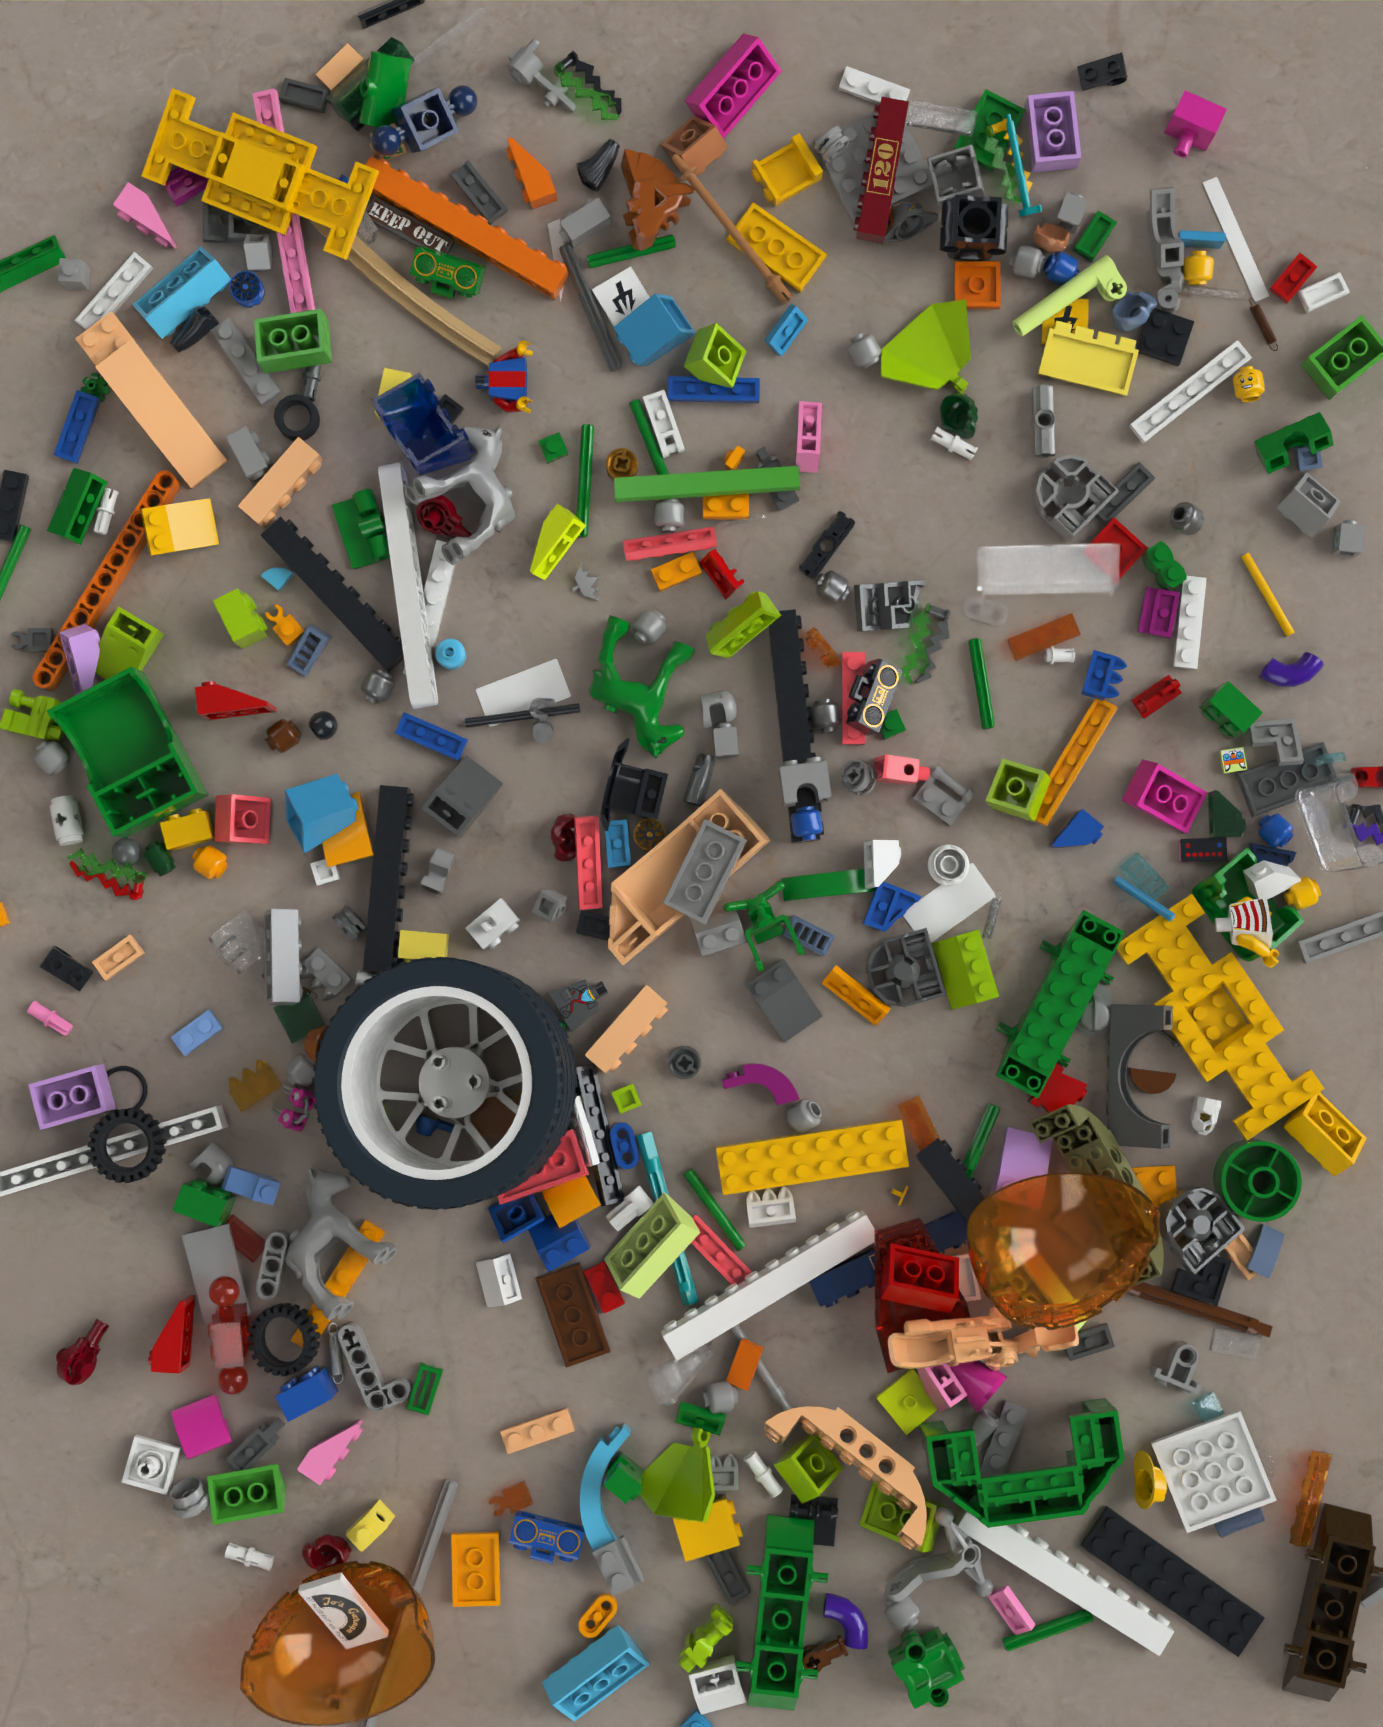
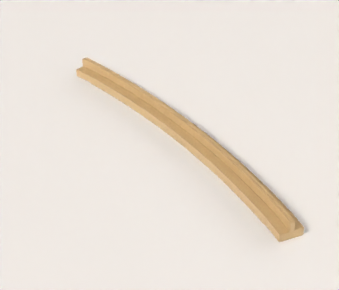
(418, 303)

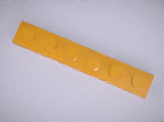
(1074, 757)
(342, 1278)

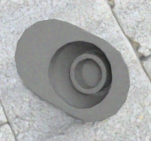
(1097, 1013)

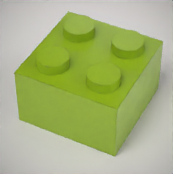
(240, 618)
(1018, 790)

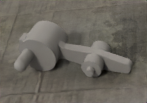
(526, 67)

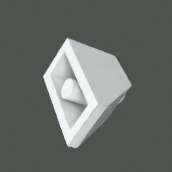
(880, 860)
(1269, 879)

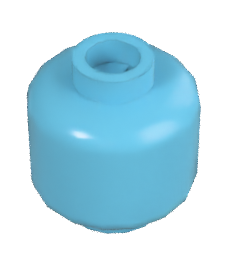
(456, 657)

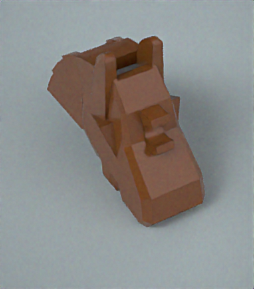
(654, 197)

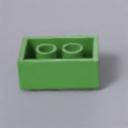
(293, 341)
(1344, 357)

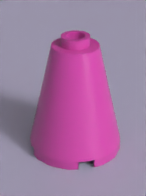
(978, 1382)

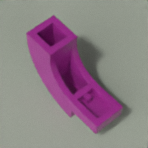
(767, 1076)

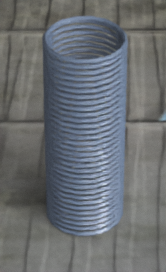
(1232, 1520)

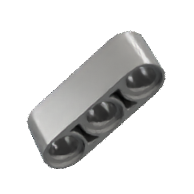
(266, 1274)

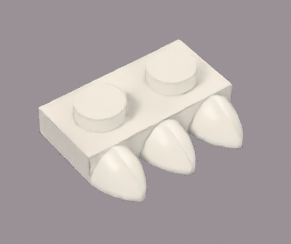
(770, 1210)

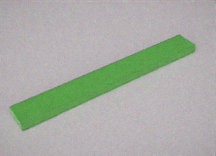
(707, 484)

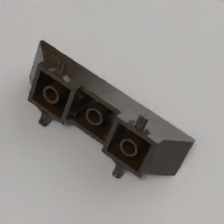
(1330, 1604)

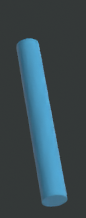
(1143, 898)

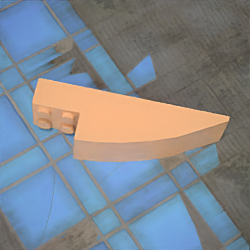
(151, 399)

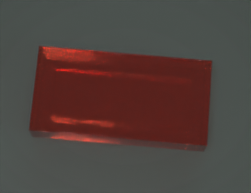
(246, 1239)

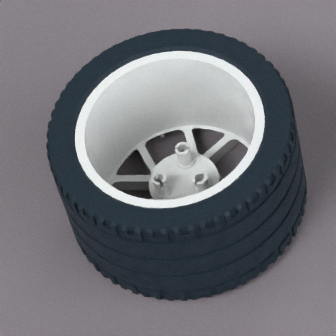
(450, 1083)

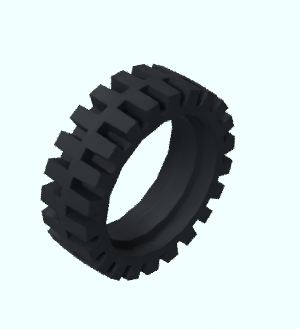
(262, 1352)

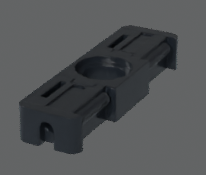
(836, 534)

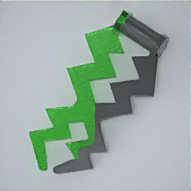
(922, 652)

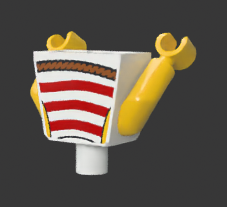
(1250, 927)

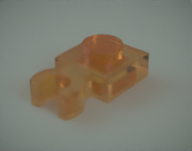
(515, 1497)

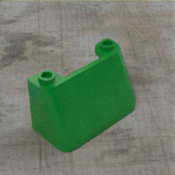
(1227, 887)

